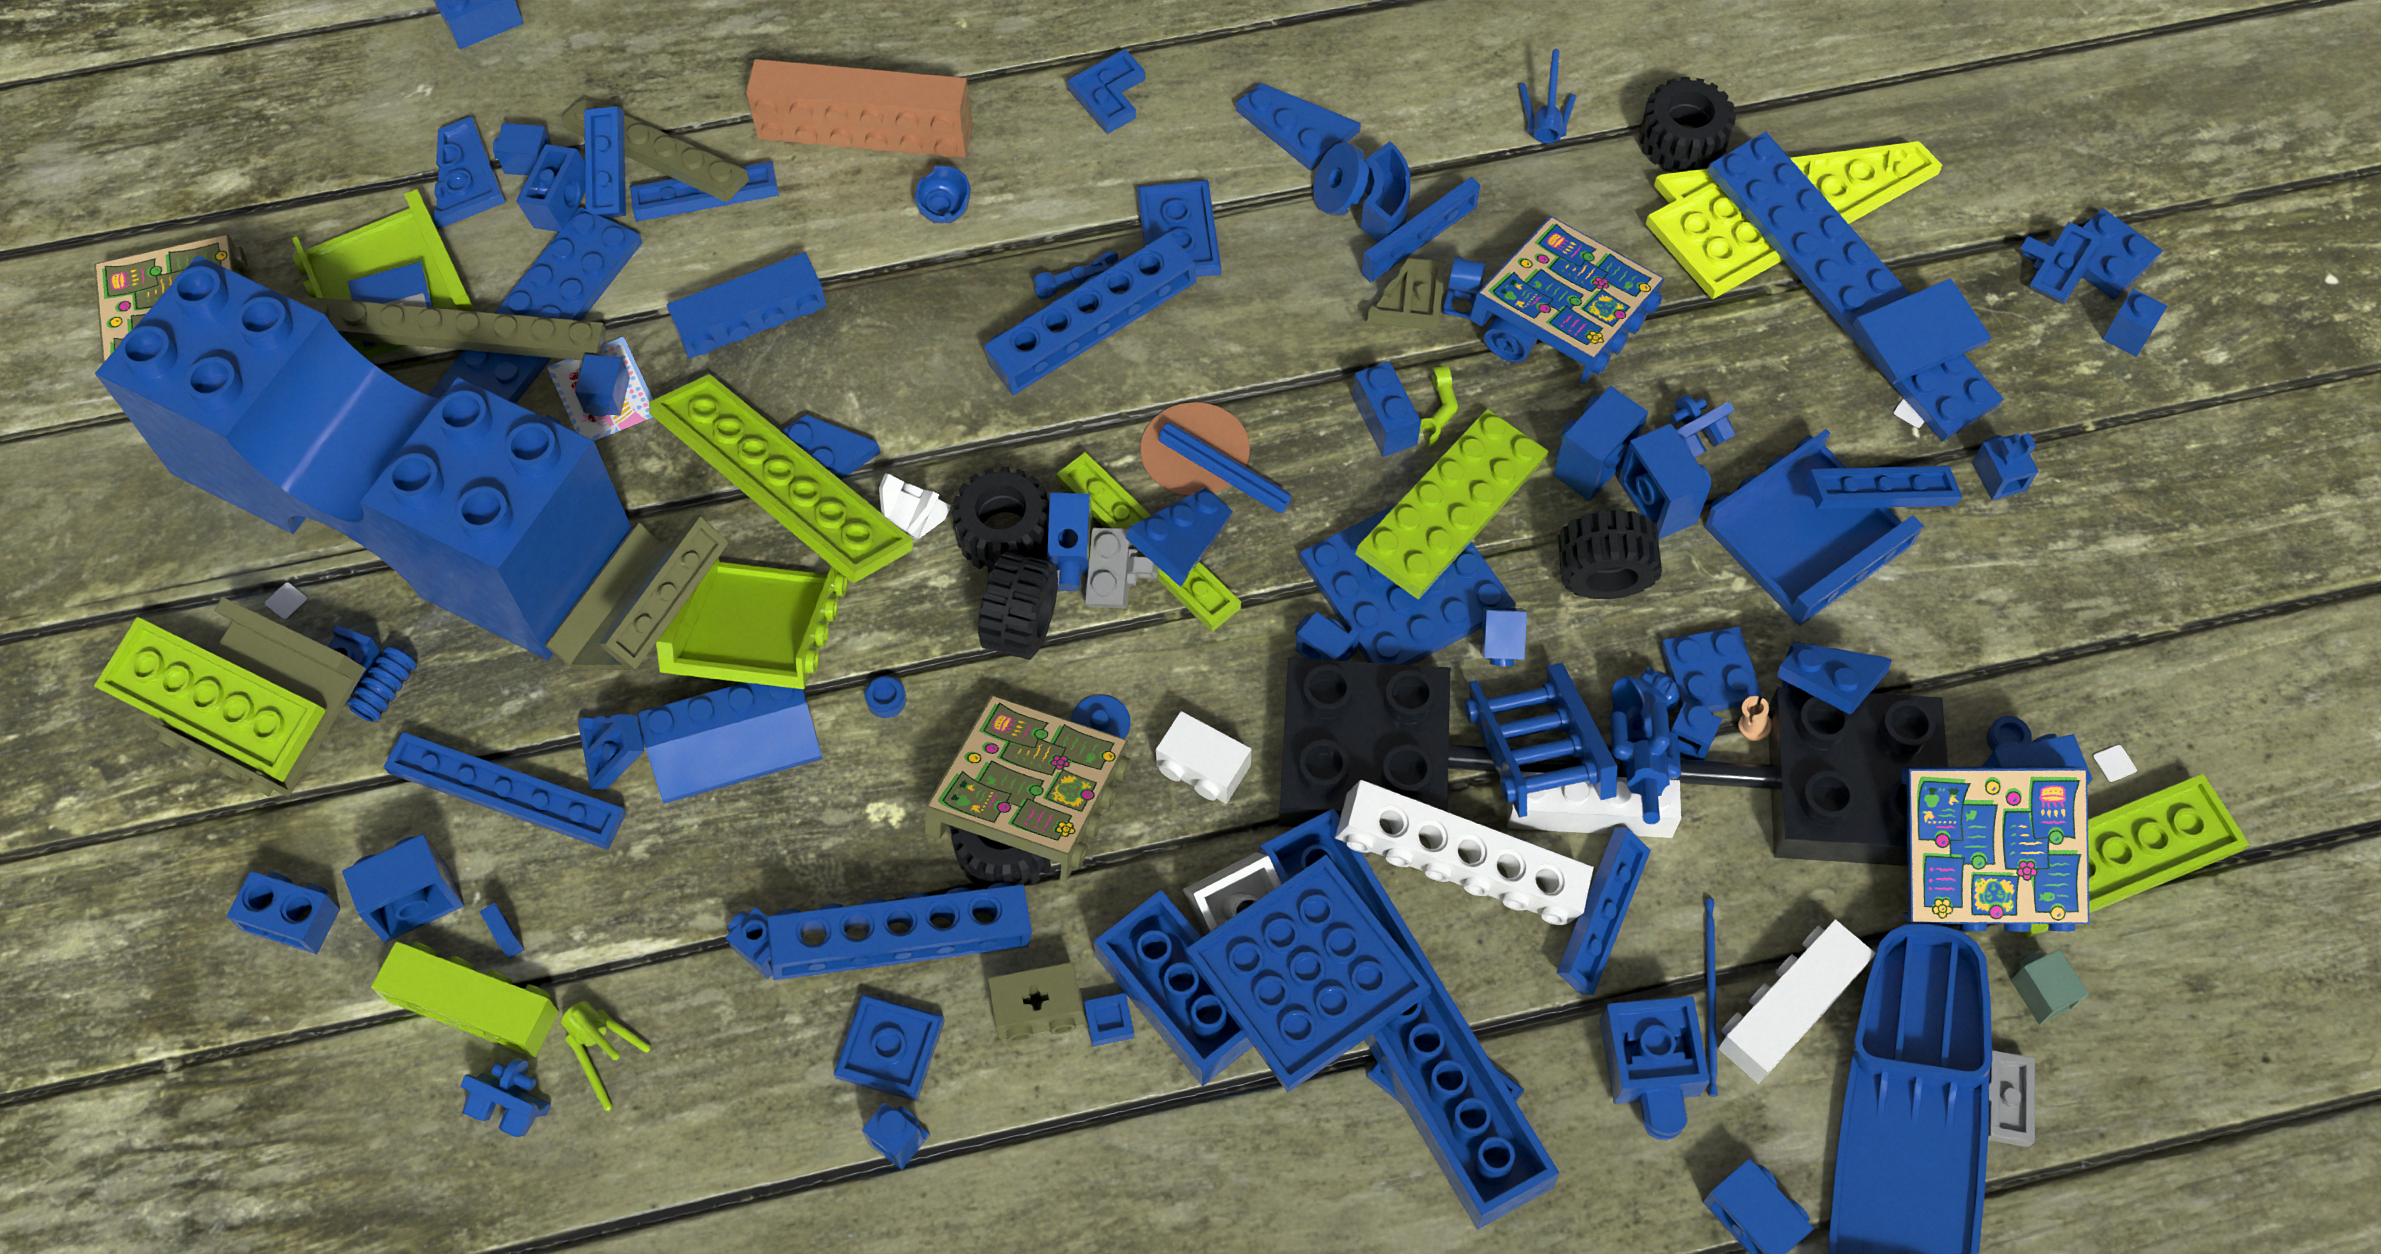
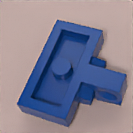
(2061, 261)

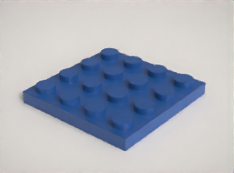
(1388, 618)
(1307, 972)

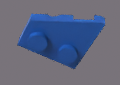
(832, 446)
(1834, 674)
(609, 747)

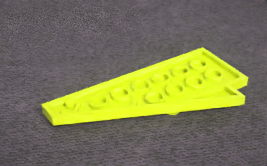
(1726, 249)

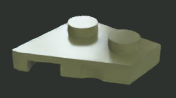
(1412, 297)

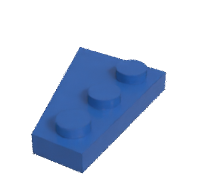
(1296, 124)
(464, 176)
(1180, 533)

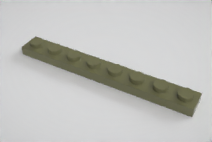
(461, 329)

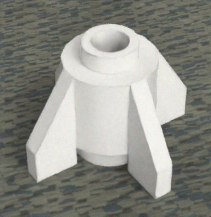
(910, 507)

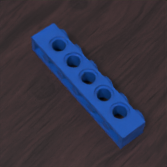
(1083, 329)
(882, 947)

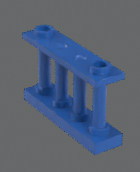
(1570, 716)

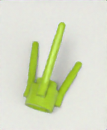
(588, 1028)

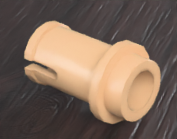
(1755, 720)

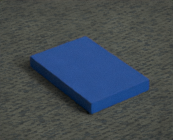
(1185, 213)
(1921, 331)

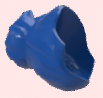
(1635, 697)

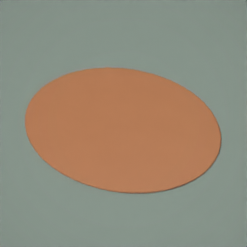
(1204, 422)

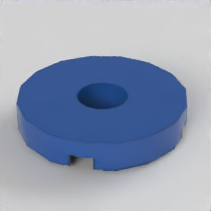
(1340, 162)

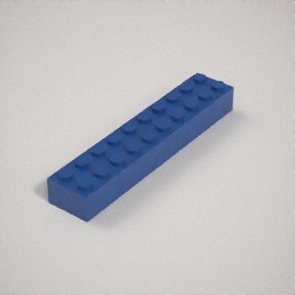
(1435, 1057)

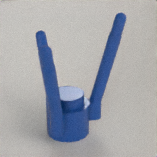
(1548, 123)

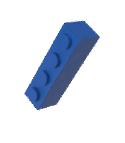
(747, 305)

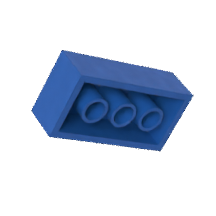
(1152, 968)

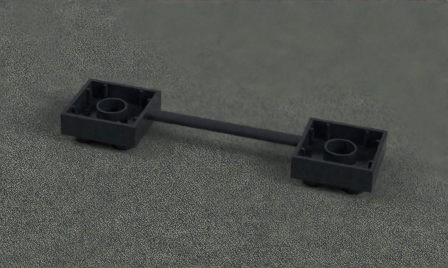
(1828, 770)

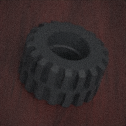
(1690, 104)
(997, 494)
(1609, 554)
(1017, 605)
(993, 864)

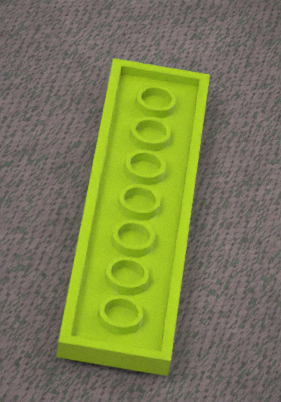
(781, 478)

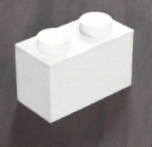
(1203, 758)

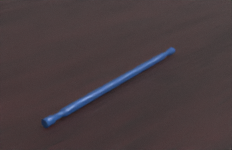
(1711, 998)

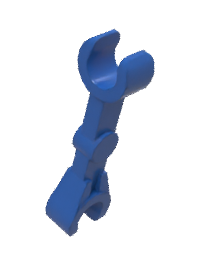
(1048, 285)

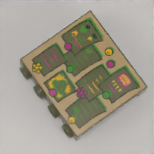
(134, 283)
(1030, 782)

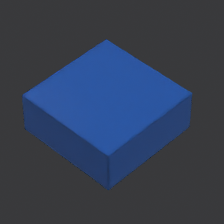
(501, 930)
(1109, 1019)

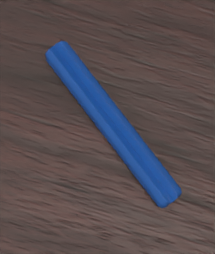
(1225, 467)

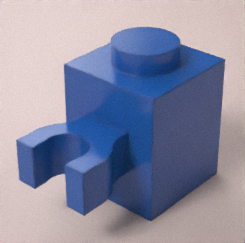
(2006, 464)

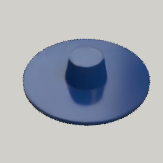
(1103, 714)

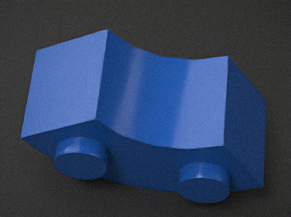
(1387, 192)

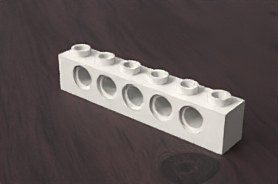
(1563, 877)

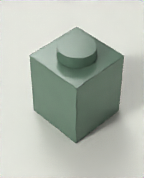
(2048, 985)

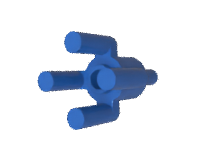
(1647, 762)

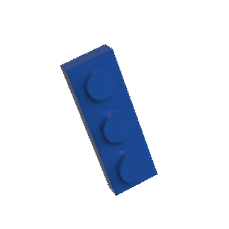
(605, 161)

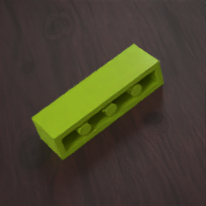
(466, 998)

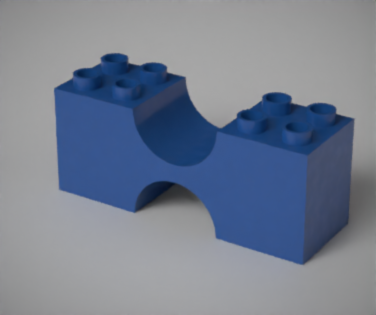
(294, 424)

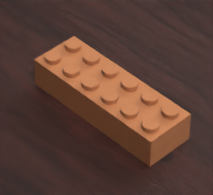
(860, 108)

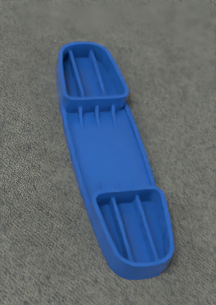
(1917, 1101)

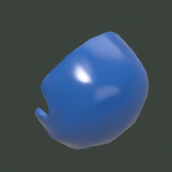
(943, 194)

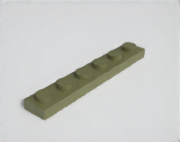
(668, 154)

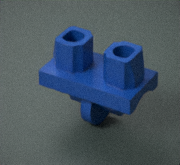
(1714, 423)
(488, 1091)

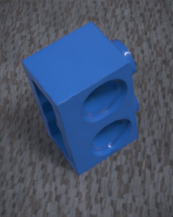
(281, 916)

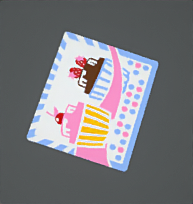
(636, 402)

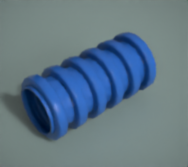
(381, 684)

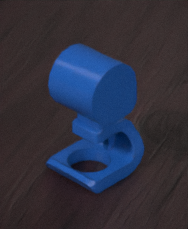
(1465, 284)

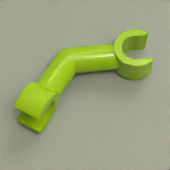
(1443, 384)

